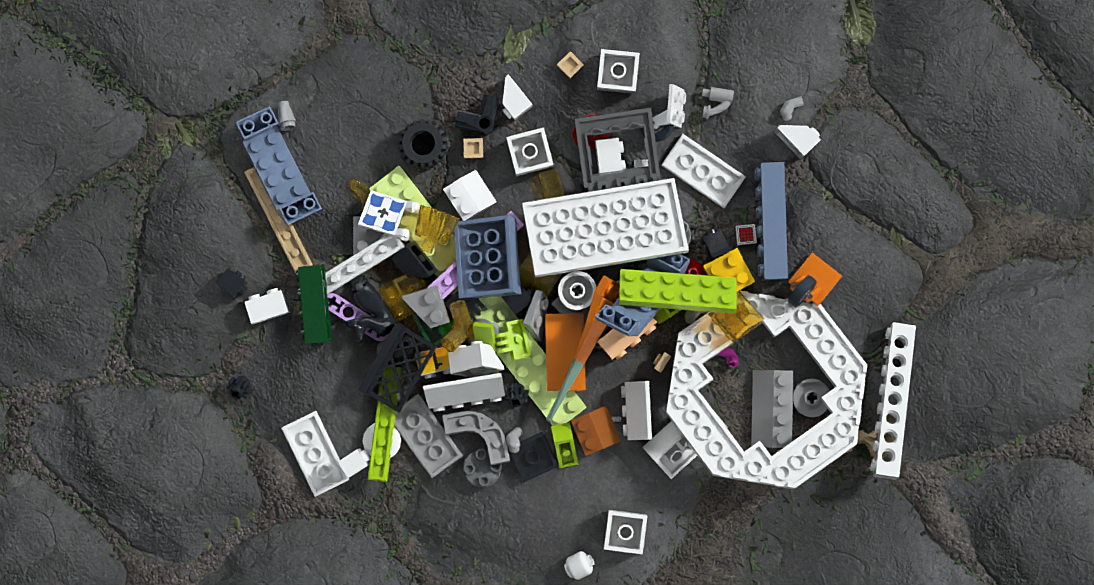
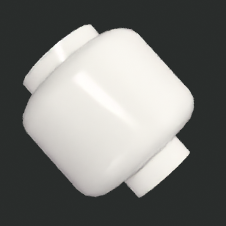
(579, 565)

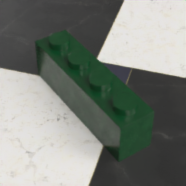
(314, 304)

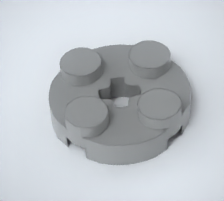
(803, 390)

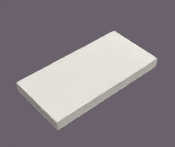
(703, 171)
(315, 453)

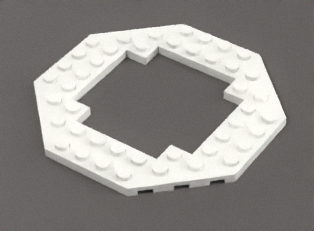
(805, 454)

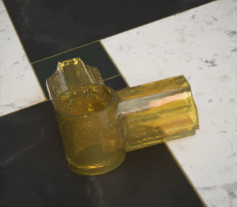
(461, 328)

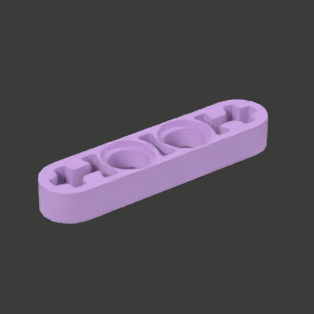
(357, 314)

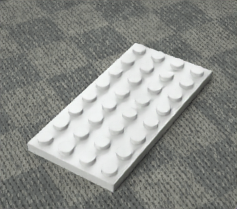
(605, 227)

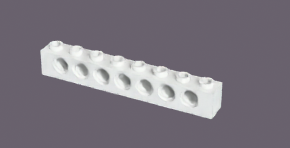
(906, 335)

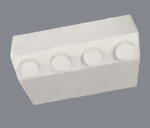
(463, 391)

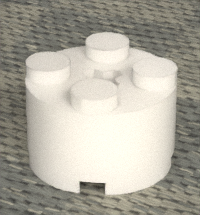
(567, 296)

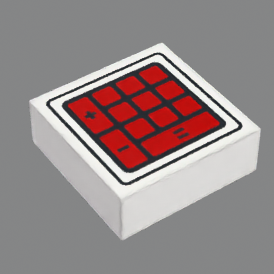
(746, 234)

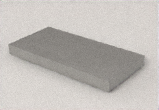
(426, 436)

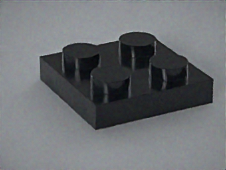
(533, 457)

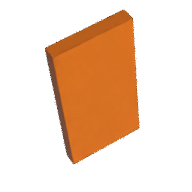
(562, 341)

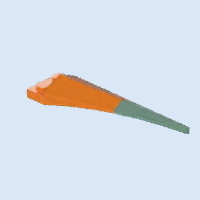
(605, 293)

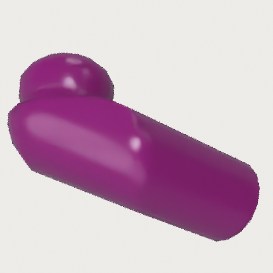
(730, 357)

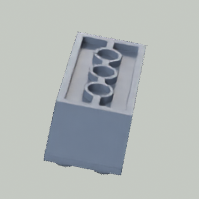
(276, 166)
(633, 319)

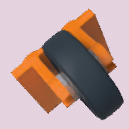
(812, 281)

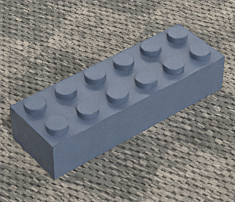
(772, 221)

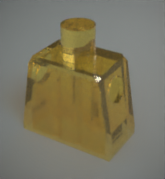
(434, 227)

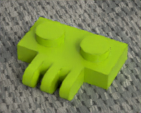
(514, 340)

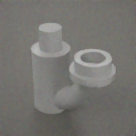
(717, 94)

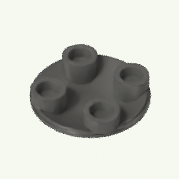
(479, 470)

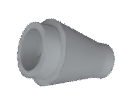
(285, 116)

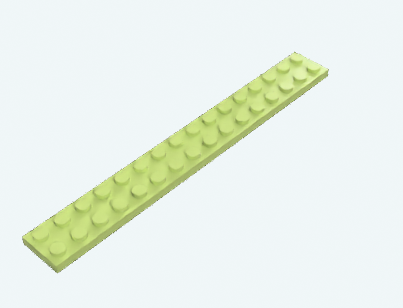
(529, 370)

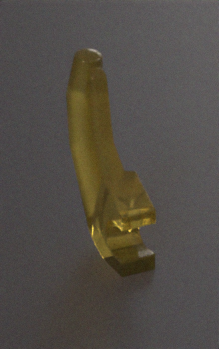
(361, 190)

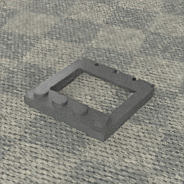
(614, 123)

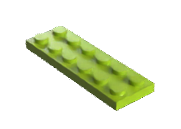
(677, 291)

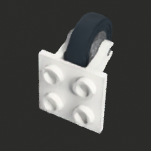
(666, 120)

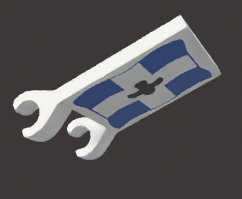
(385, 213)

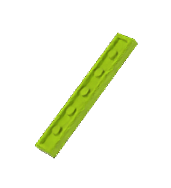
(383, 430)

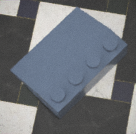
(487, 257)

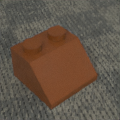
(595, 430)

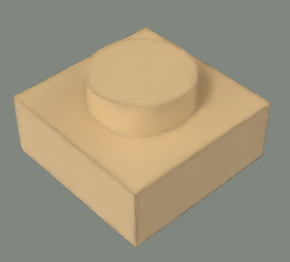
(570, 64)
(473, 148)
(661, 361)

